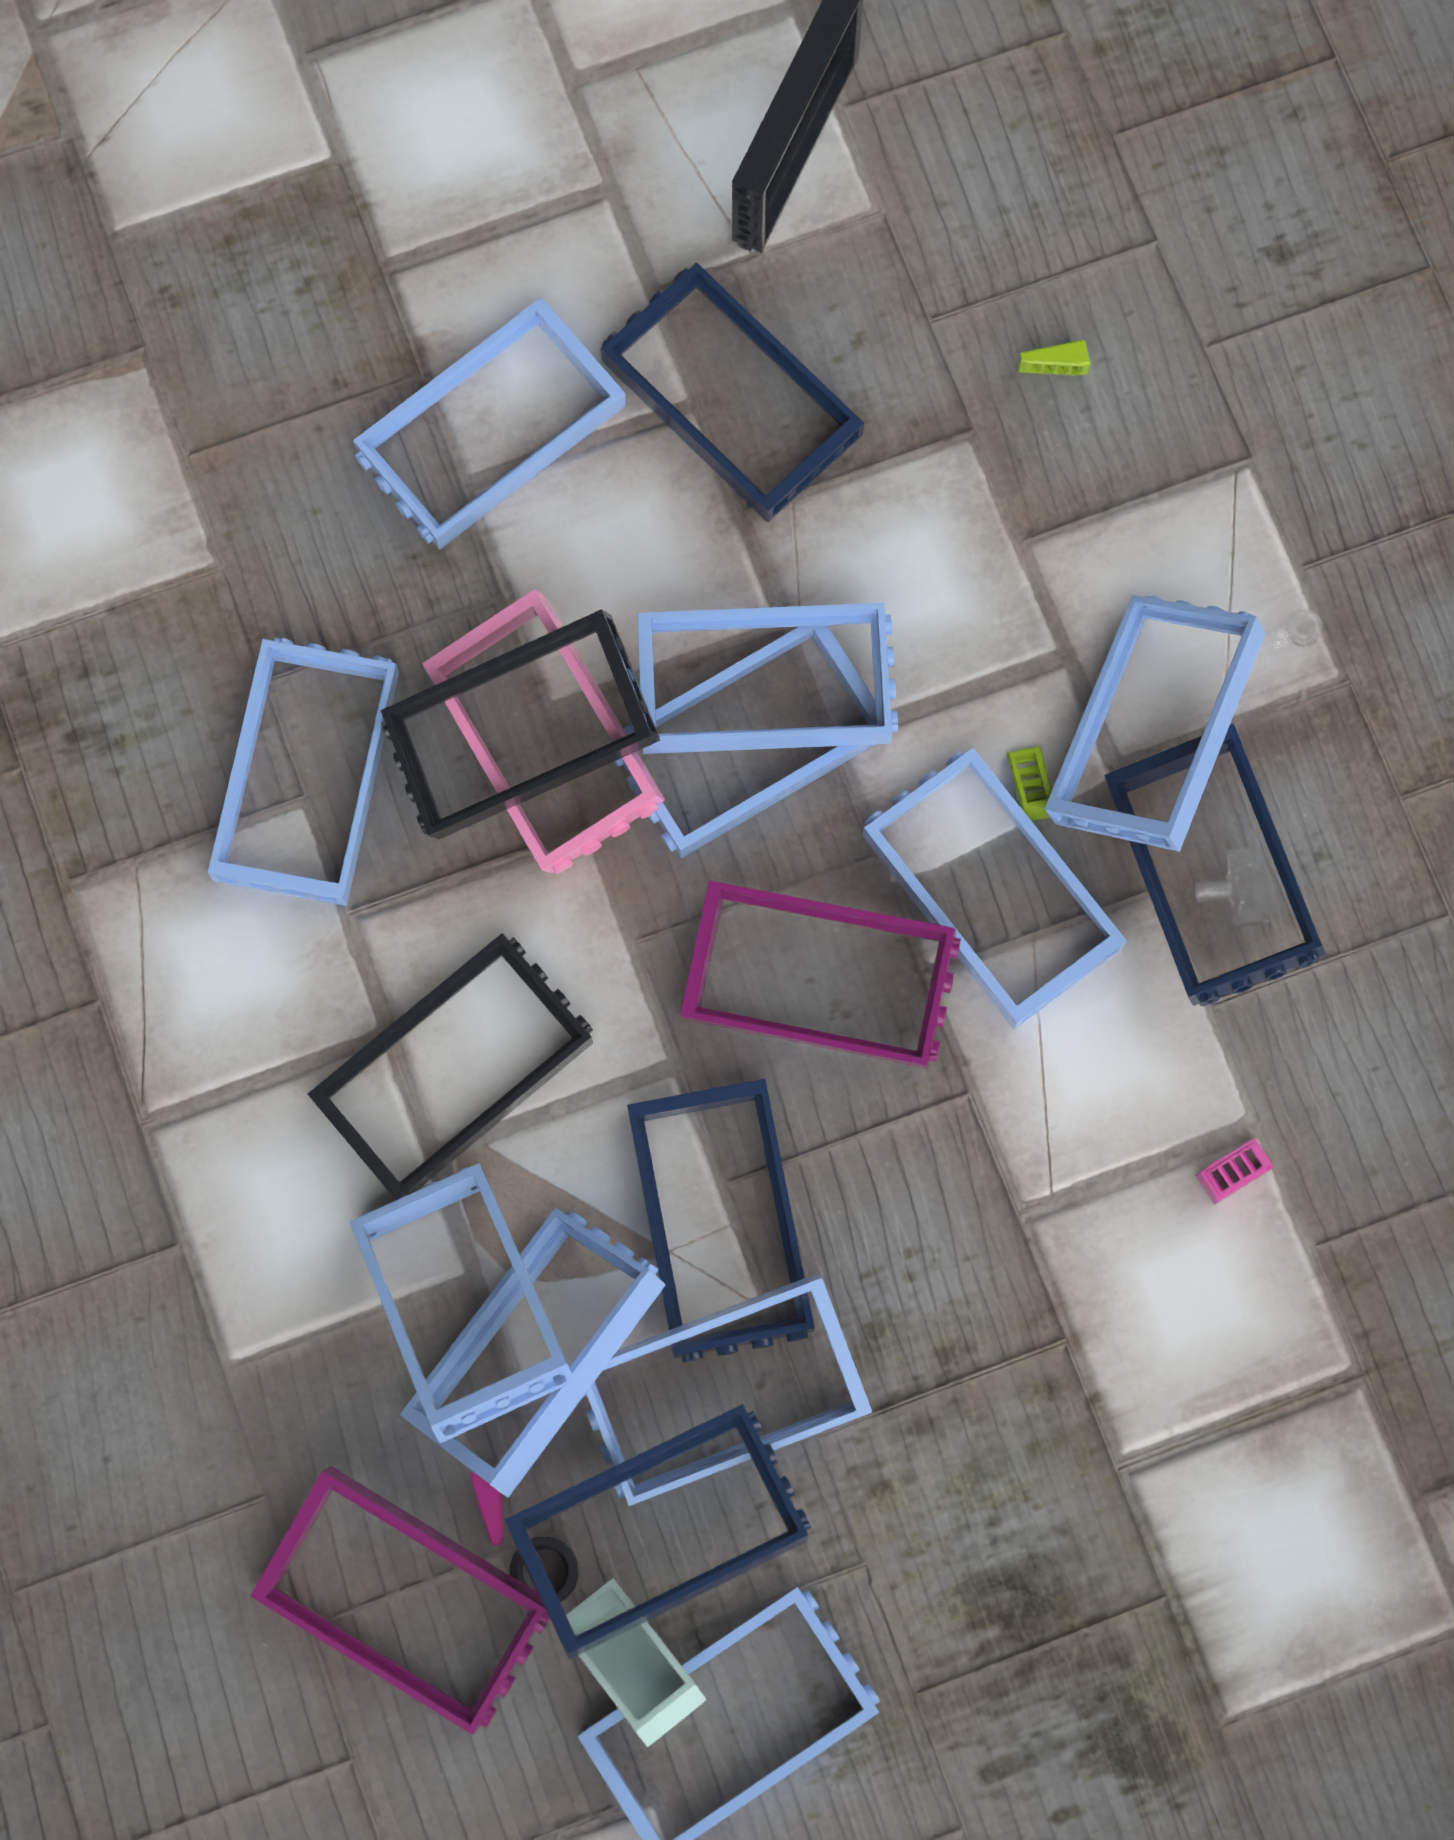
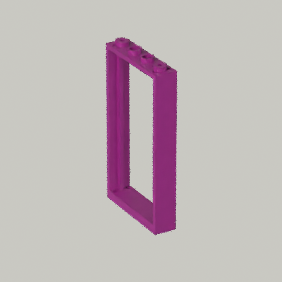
(934, 1011)
(448, 1707)

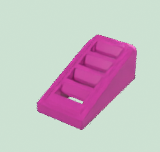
(1211, 1185)
(491, 1508)

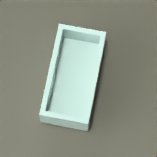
(635, 1667)

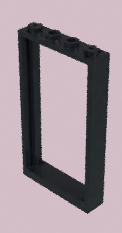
(794, 121)
(408, 760)
(535, 979)

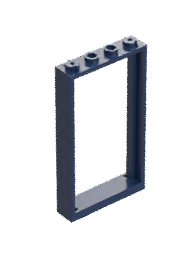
(804, 474)
(1242, 978)
(761, 1335)
(764, 1461)

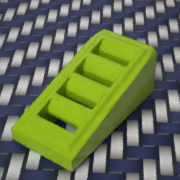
(1060, 359)
(1033, 803)

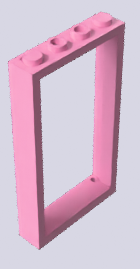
(483, 637)

